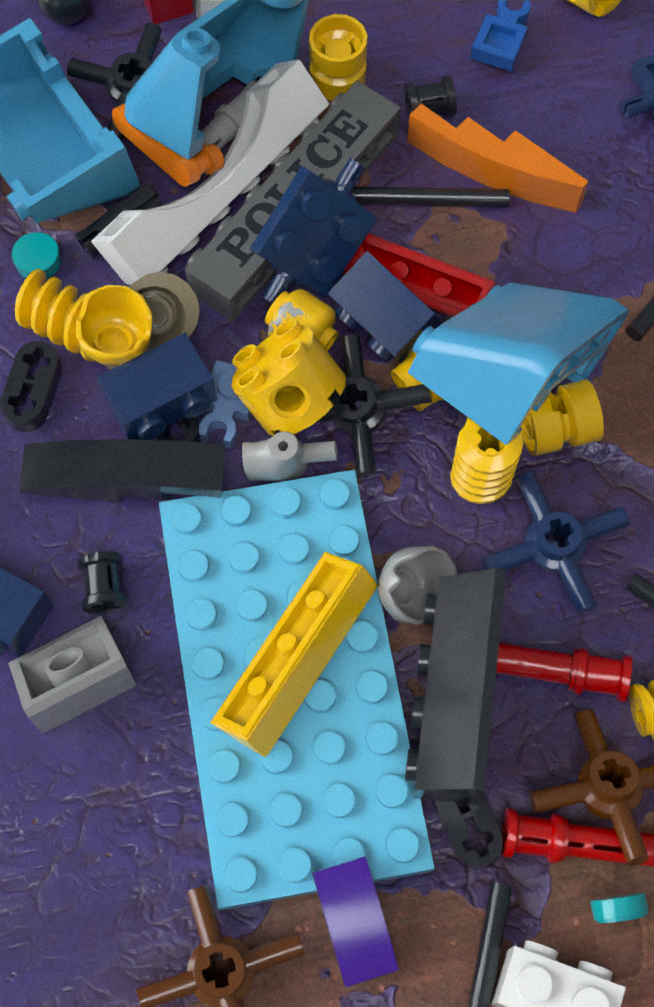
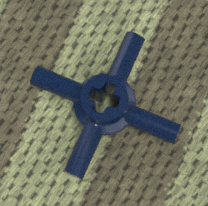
(561, 527)

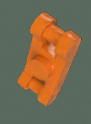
(180, 169)

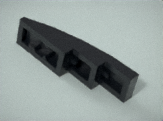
(122, 468)

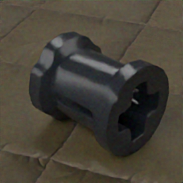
(442, 90)
(102, 582)

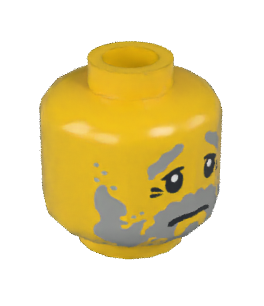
(308, 311)

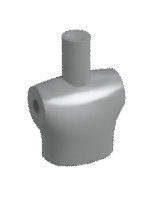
(284, 457)

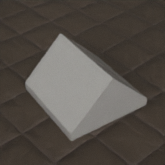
(70, 675)

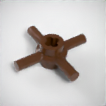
(607, 786)
(201, 961)

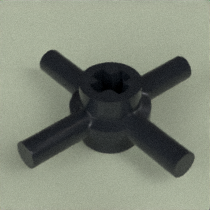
(124, 71)
(372, 411)

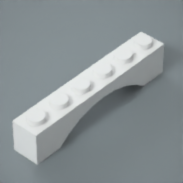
(274, 114)

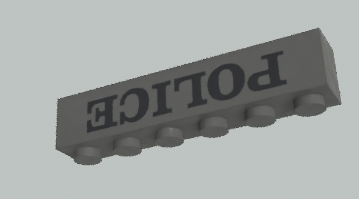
(229, 273)

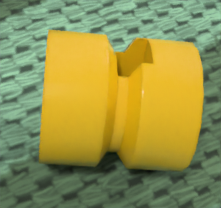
(337, 54)
(567, 416)

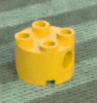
(287, 379)

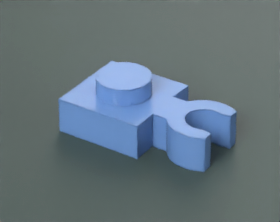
(226, 408)

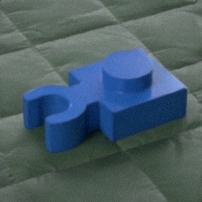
(501, 36)

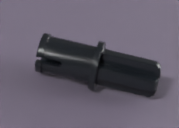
(141, 199)

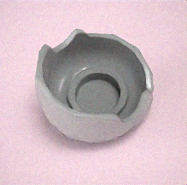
(408, 579)

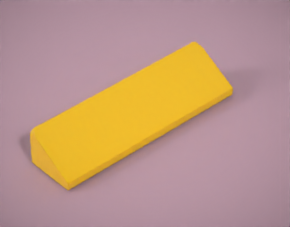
(295, 653)

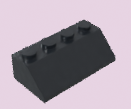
(458, 689)

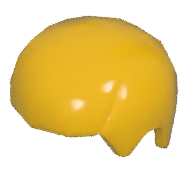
(114, 325)

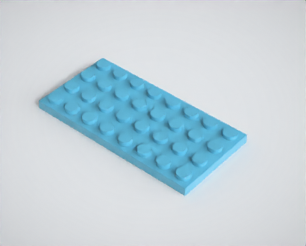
(340, 766)

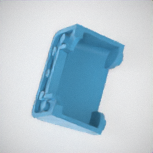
(227, 42)
(49, 139)
(514, 350)

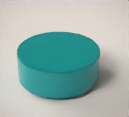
(34, 252)
(619, 907)

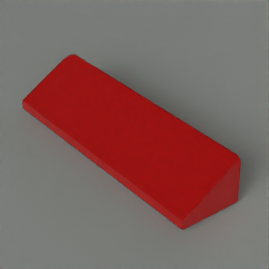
(430, 279)

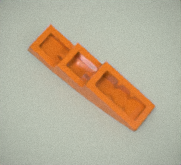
(499, 164)

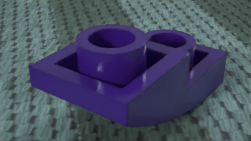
(355, 921)

